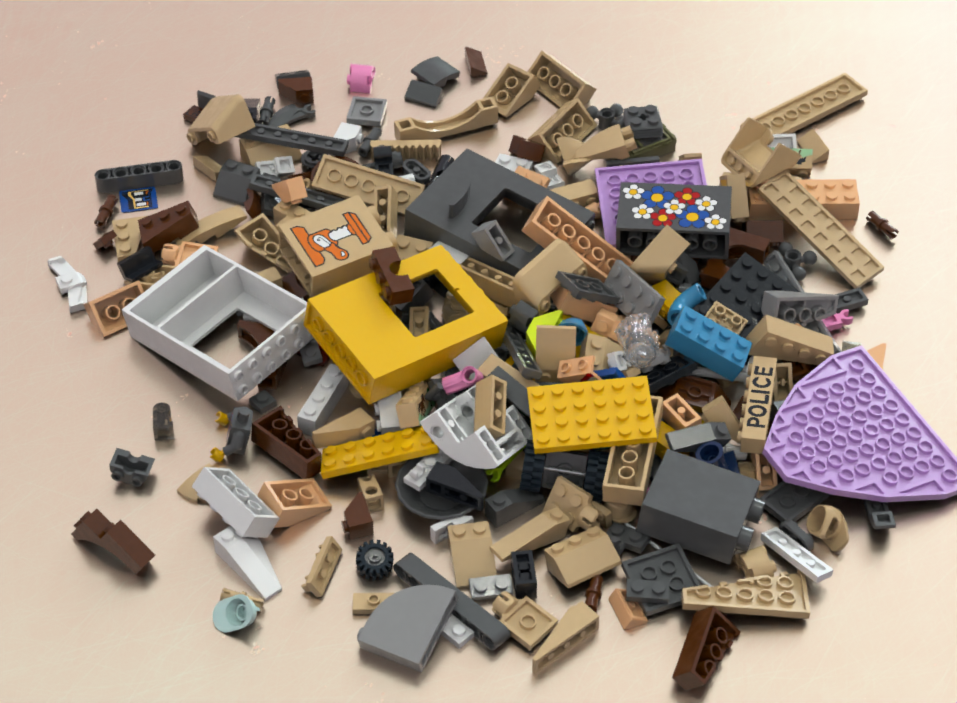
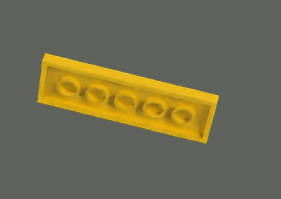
(376, 451)

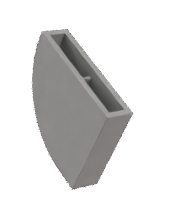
(408, 624)

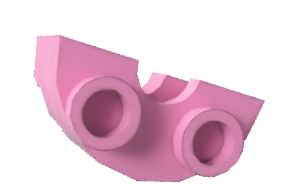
(361, 78)

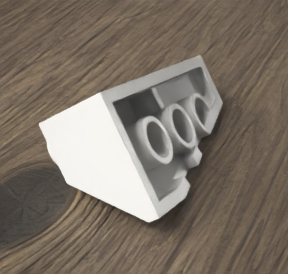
(249, 561)

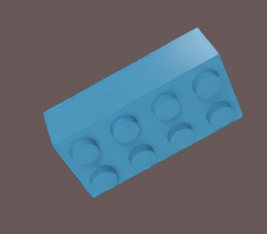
(708, 343)

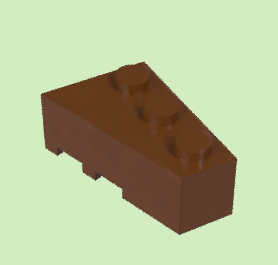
(167, 225)

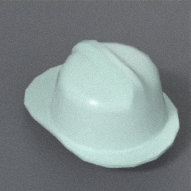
(234, 613)

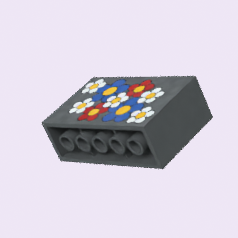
(693, 211)

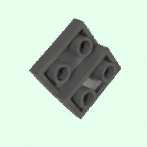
(435, 71)

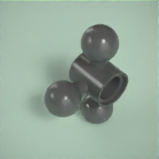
(607, 115)
(793, 259)

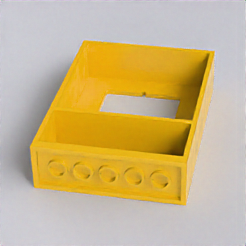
(374, 344)

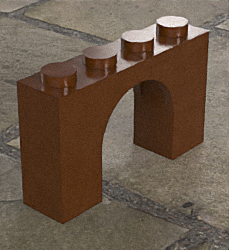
(739, 243)

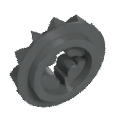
(308, 156)

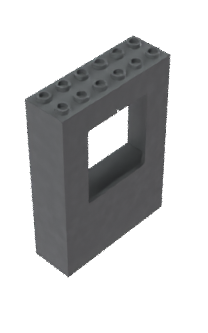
(429, 213)

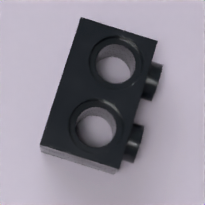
(523, 574)

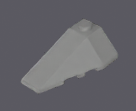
(799, 306)

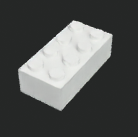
(235, 502)

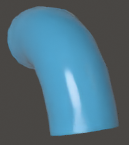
(690, 297)

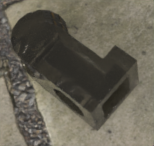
(162, 423)

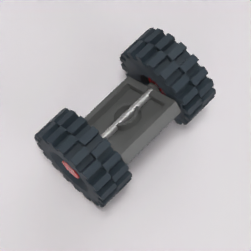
(566, 464)

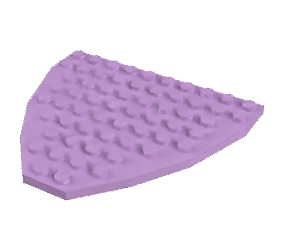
(858, 436)

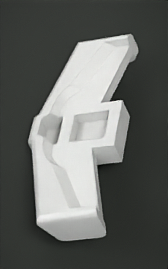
(69, 282)

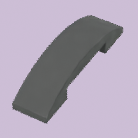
(879, 514)

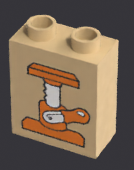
(333, 244)

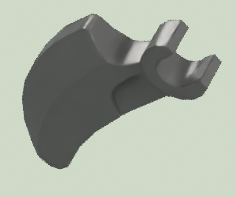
(291, 114)

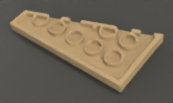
(758, 595)

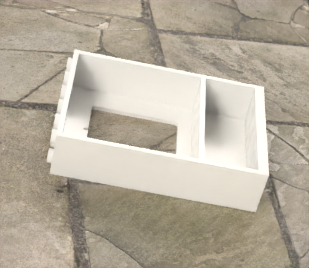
(201, 297)

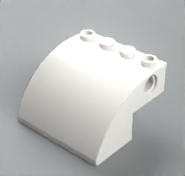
(453, 432)

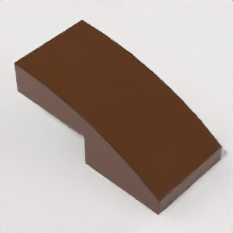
(253, 204)

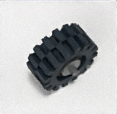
(374, 560)

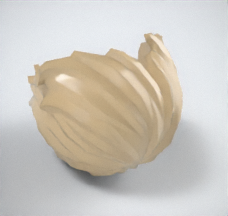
(452, 309)

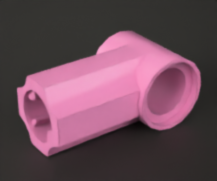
(460, 380)

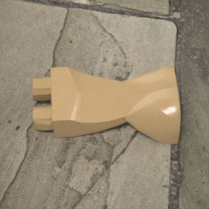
(603, 145)

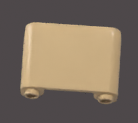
(221, 120)

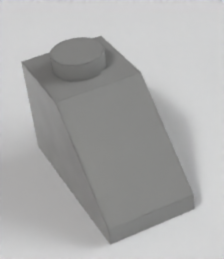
(493, 240)

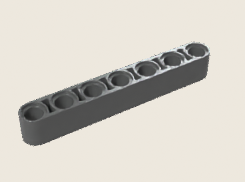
(485, 626)

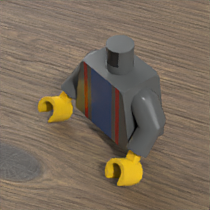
(238, 432)

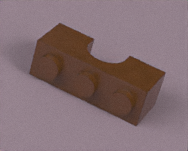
(385, 265)

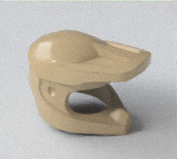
(829, 525)

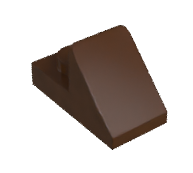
(526, 148)

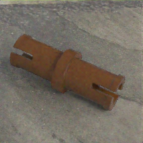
(106, 211)
(882, 224)
(593, 593)

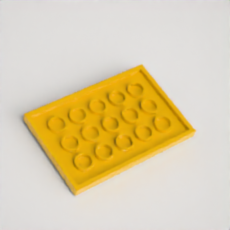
(591, 414)

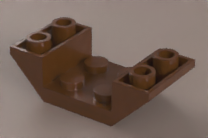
(694, 391)

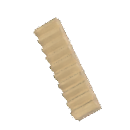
(412, 148)

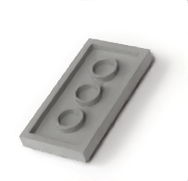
(634, 293)

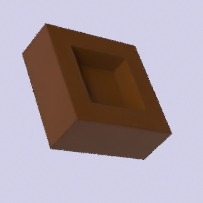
(106, 240)

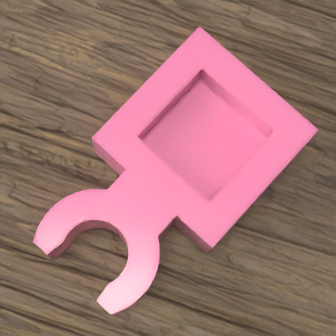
(835, 321)

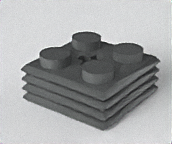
(643, 121)

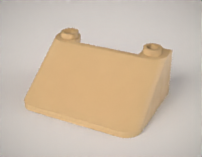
(752, 156)

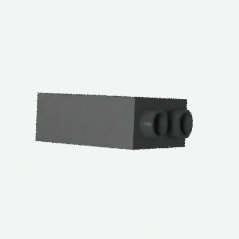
(701, 507)

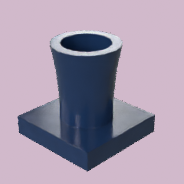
(713, 453)

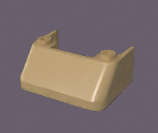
(660, 256)
(537, 279)

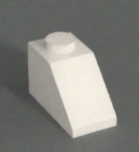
(352, 133)

